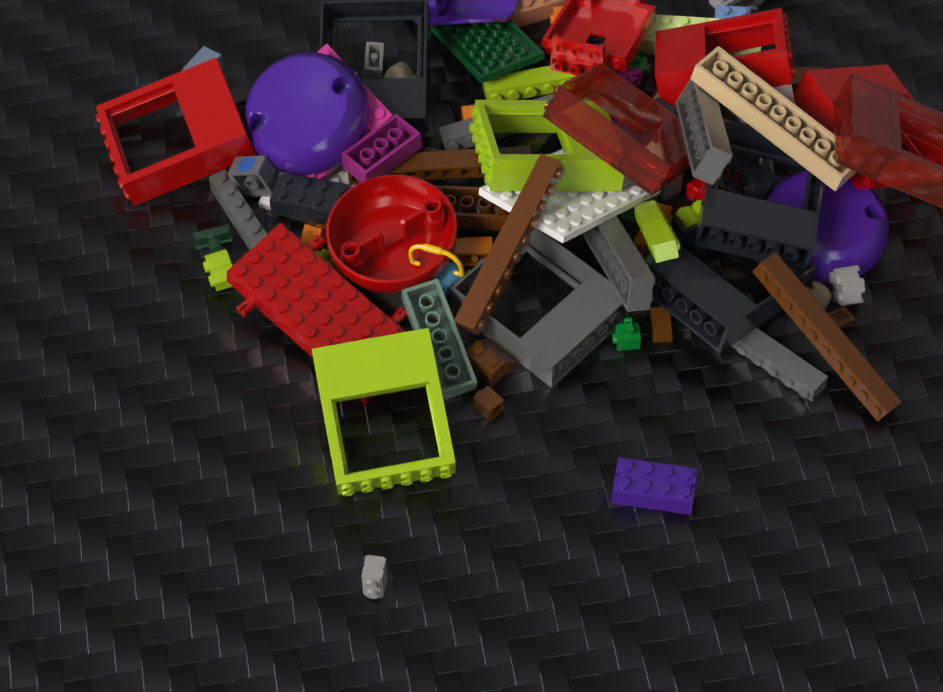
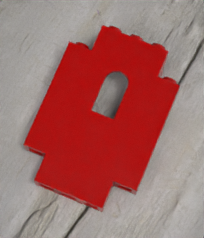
(619, 21)

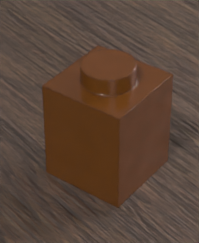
(488, 403)

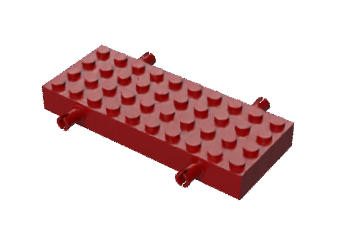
(306, 294)

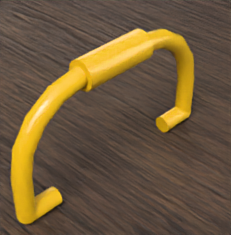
(436, 250)

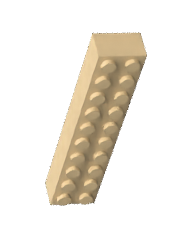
(771, 115)

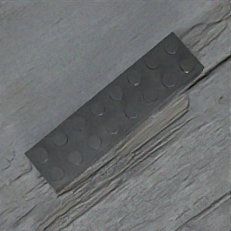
(703, 133)
(622, 264)

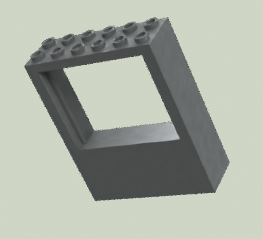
(569, 328)

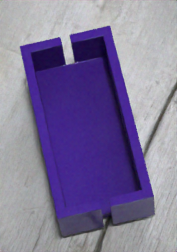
(654, 486)

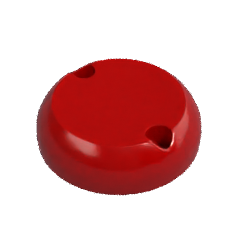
(379, 224)

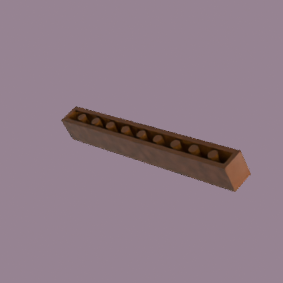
(444, 164)
(509, 244)
(826, 336)

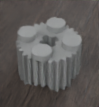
(847, 285)

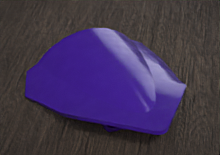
(470, 11)

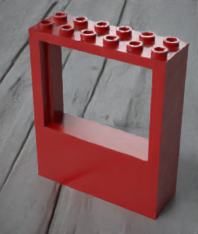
(685, 46)
(821, 87)
(210, 119)

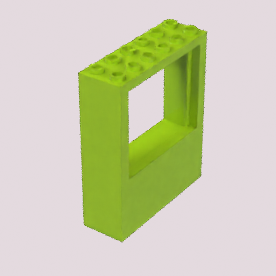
(510, 171)
(379, 368)

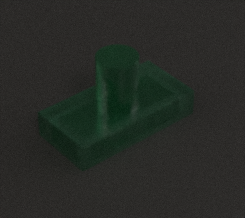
(212, 238)

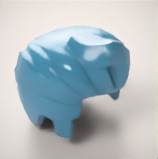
(447, 277)

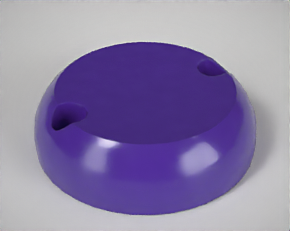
(306, 113)
(850, 225)

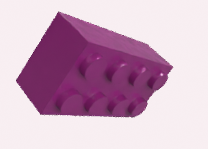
(382, 149)

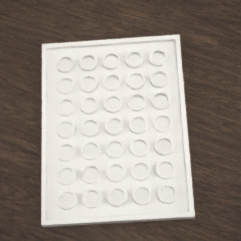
(575, 211)

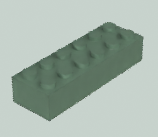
(429, 309)

